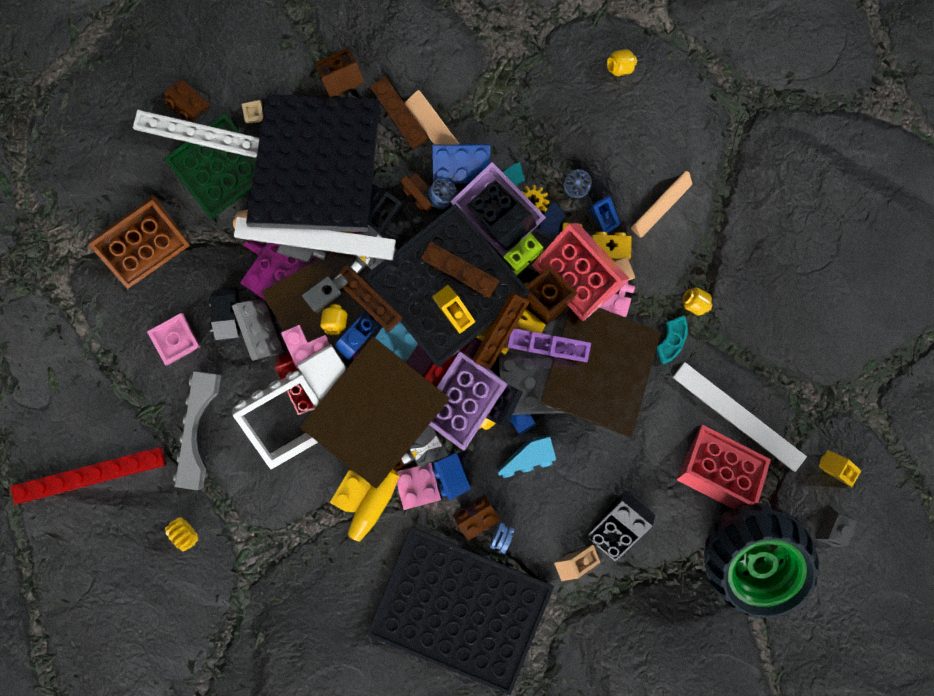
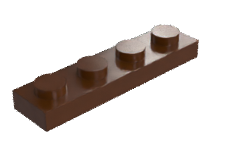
(399, 113)
(460, 270)
(369, 299)
(500, 330)

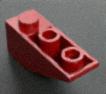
(298, 396)

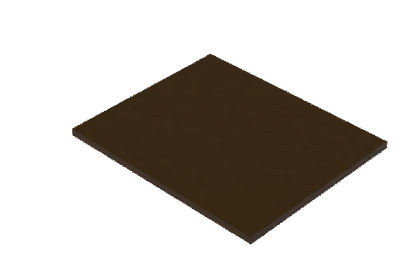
(292, 309)
(613, 380)
(375, 412)

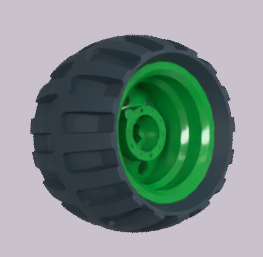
(752, 542)

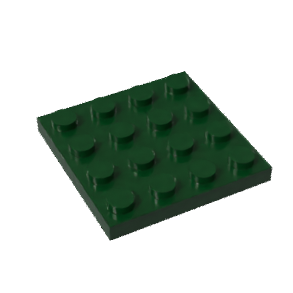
(211, 174)

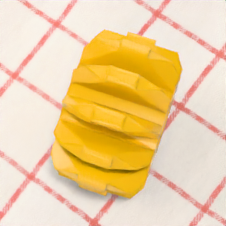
(538, 197)
(181, 534)

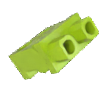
(524, 251)

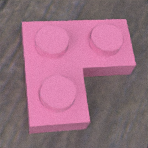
(298, 345)

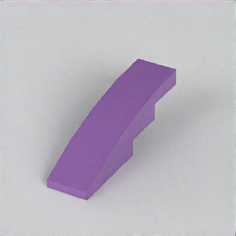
(549, 345)

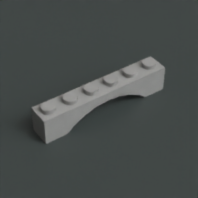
(190, 468)

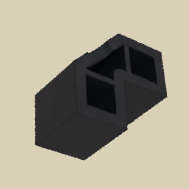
(223, 318)

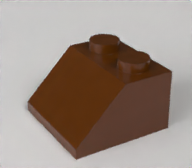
(339, 72)
(549, 295)

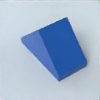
(605, 214)

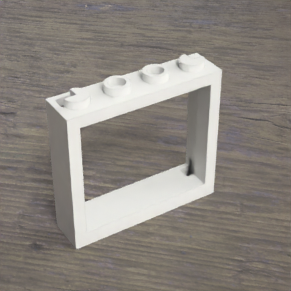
(260, 397)

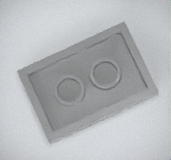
(257, 329)

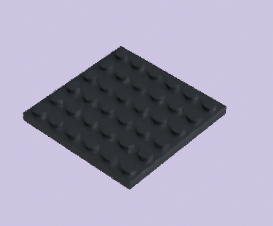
(410, 284)

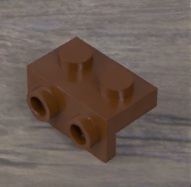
(185, 101)
(418, 190)
(476, 517)

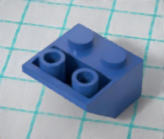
(451, 475)

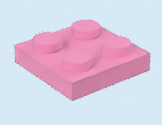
(174, 339)
(417, 486)

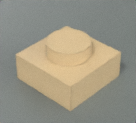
(253, 112)

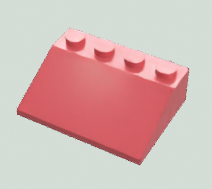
(584, 268)
(724, 469)

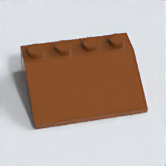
(139, 242)

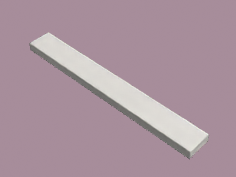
(196, 133)
(320, 240)
(739, 417)

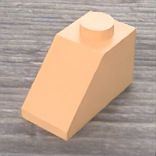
(577, 563)

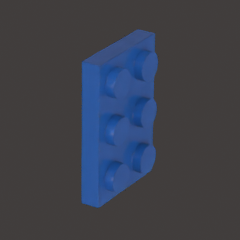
(459, 161)

